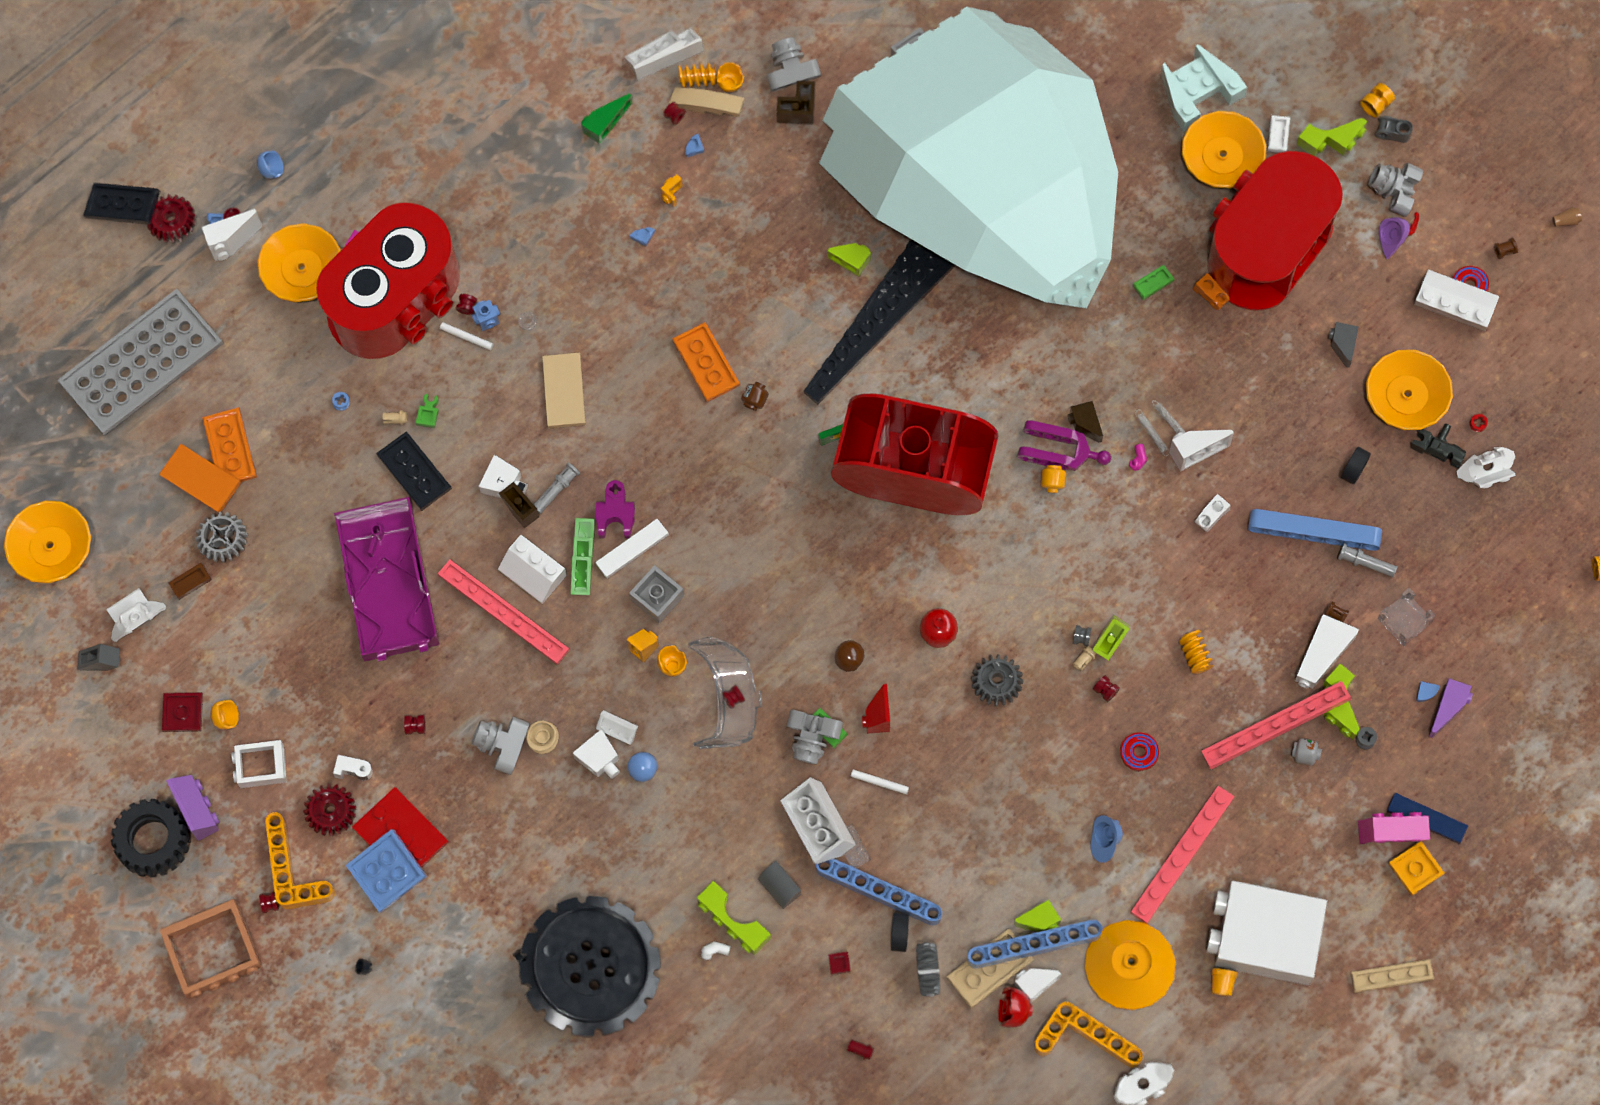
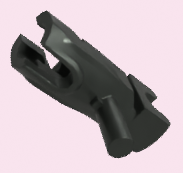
(1439, 446)

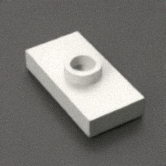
(1278, 134)
(616, 727)

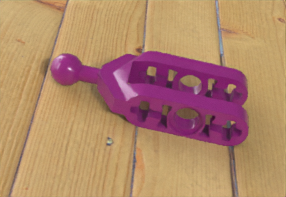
(1061, 435)

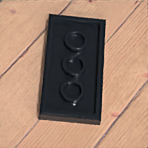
(121, 203)
(414, 471)

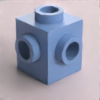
(485, 314)

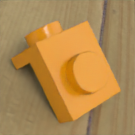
(670, 187)

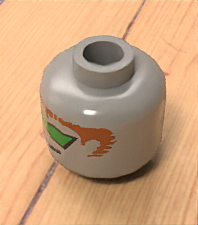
(1306, 751)

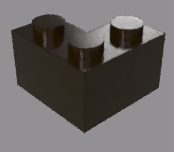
(799, 108)

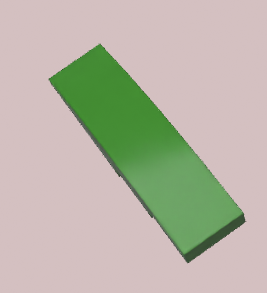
(582, 556)

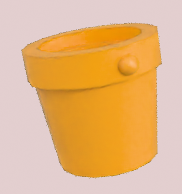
(1223, 981)

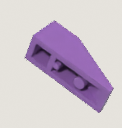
(1453, 700)

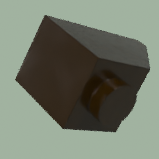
(1086, 421)
(519, 505)

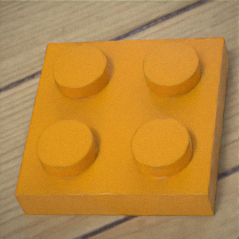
(1416, 868)

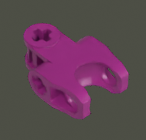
(615, 510)

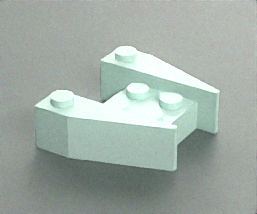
(1198, 82)

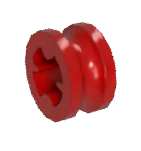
(1484, 420)

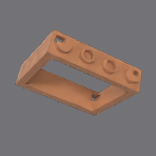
(201, 919)

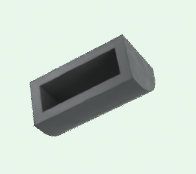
(779, 885)

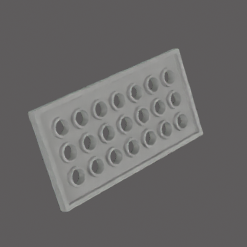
(142, 349)

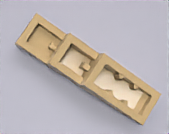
(709, 101)

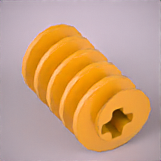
(697, 75)
(1195, 652)

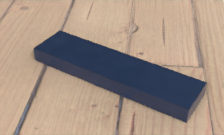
(1438, 822)

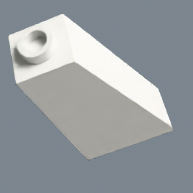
(1325, 648)

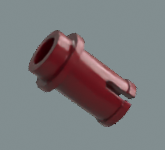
(860, 1049)

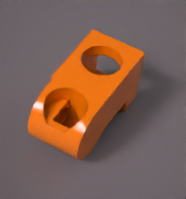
(1211, 292)

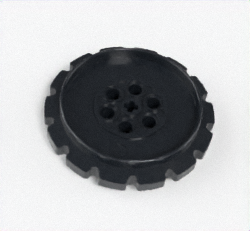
(577, 1005)

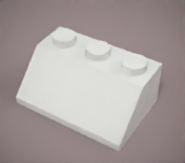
(532, 569)

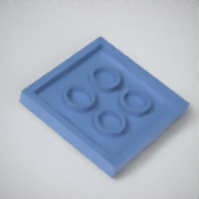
(386, 870)

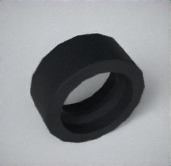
(1356, 465)
(899, 932)

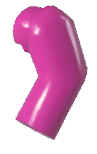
(1140, 459)

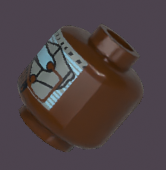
(754, 396)

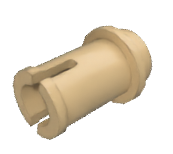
(395, 418)
(1085, 657)

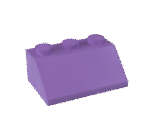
(194, 806)

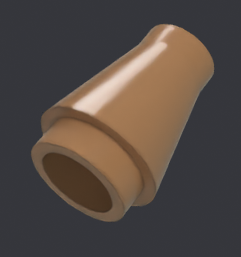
(1569, 217)

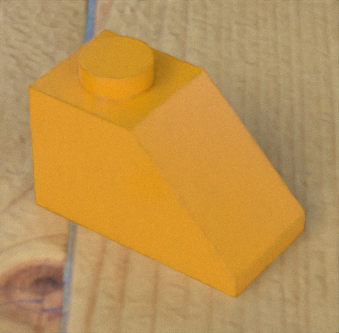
(642, 644)

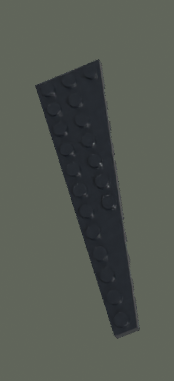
(896, 295)

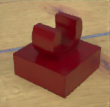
(839, 963)

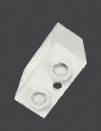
(280, 766)

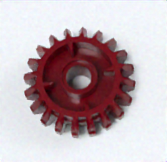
(177, 227)
(338, 818)

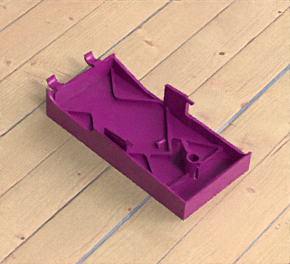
(386, 579)

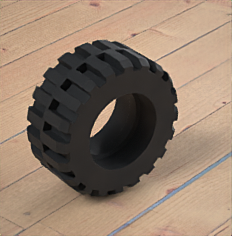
(139, 816)

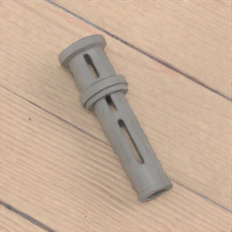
(561, 481)
(1357, 557)

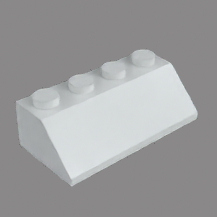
(1456, 300)
(817, 821)

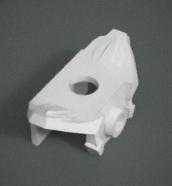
(1473, 469)
(132, 612)
(1156, 1073)

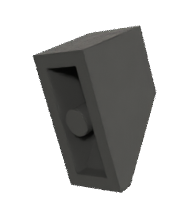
(1344, 341)
(98, 658)

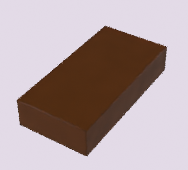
(190, 581)

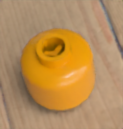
(1053, 478)

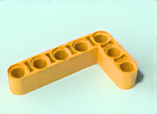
(285, 869)
(1088, 1033)

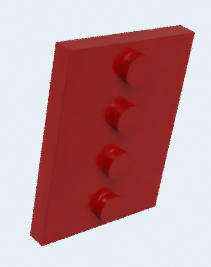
(398, 813)

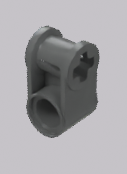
(1393, 129)

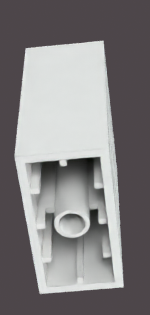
(1268, 932)

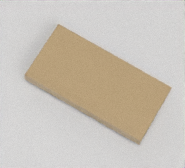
(564, 390)
(979, 983)

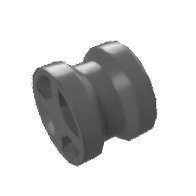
(1082, 635)
(1365, 742)

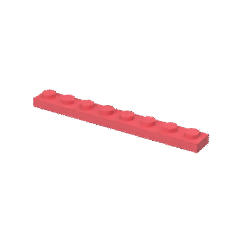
(503, 612)
(1276, 725)
(1182, 855)

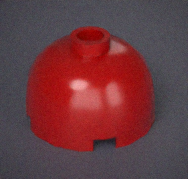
(938, 628)
(1014, 1008)

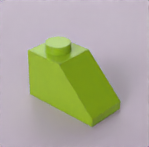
(851, 257)
(1111, 637)
(1039, 918)

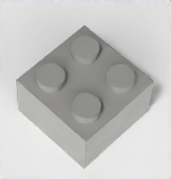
(656, 594)

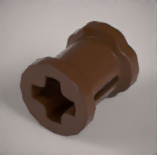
(1505, 248)
(1334, 610)

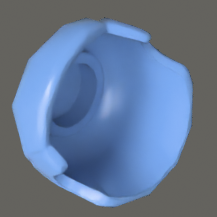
(270, 164)
(642, 766)

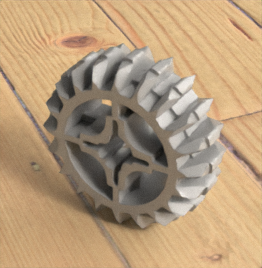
(216, 542)

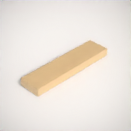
(1392, 976)

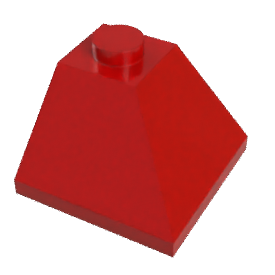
(877, 713)

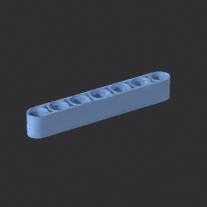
(1315, 529)
(884, 898)
(1041, 937)

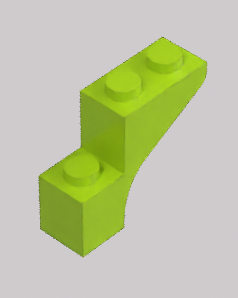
(1340, 138)
(1342, 715)

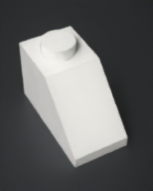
(1036, 981)

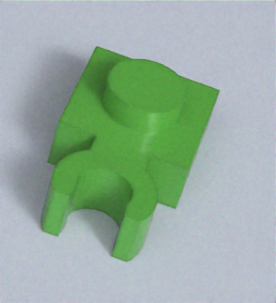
(427, 414)

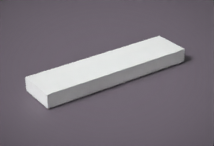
(632, 548)

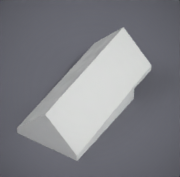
(664, 52)

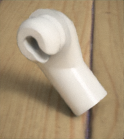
(714, 947)

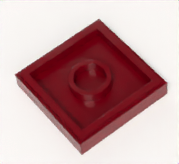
(182, 712)

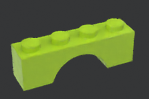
(751, 935)

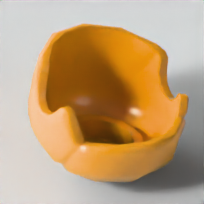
(729, 77)
(671, 661)
(224, 714)

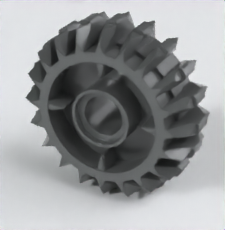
(997, 668)
(928, 969)

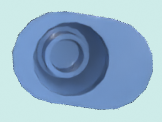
(1105, 837)

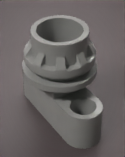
(787, 56)
(1398, 183)
(812, 731)
(506, 743)

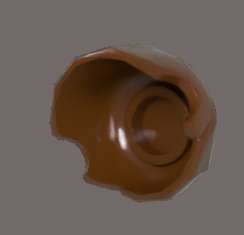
(849, 655)

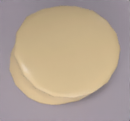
(542, 737)

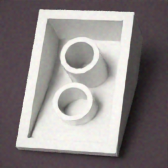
(231, 233)
(1198, 445)

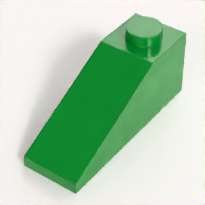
(603, 119)

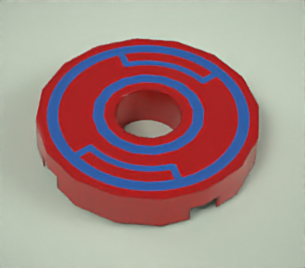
(1473, 274)
(1143, 741)

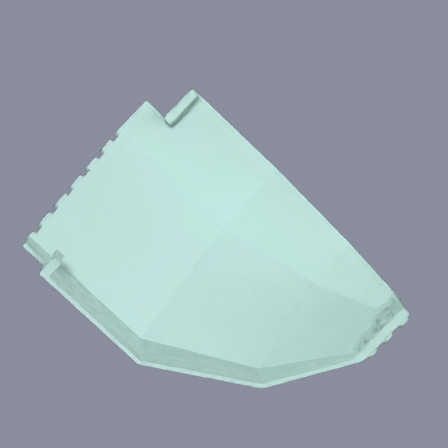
(984, 155)

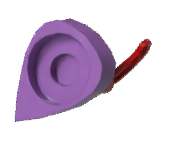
(1394, 232)

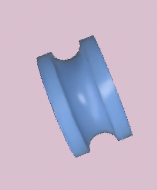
(338, 396)

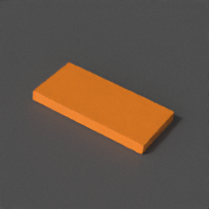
(706, 362)
(230, 444)
(200, 478)

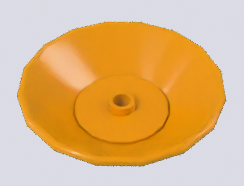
(1226, 134)
(287, 252)
(1411, 373)
(44, 525)
(1127, 984)

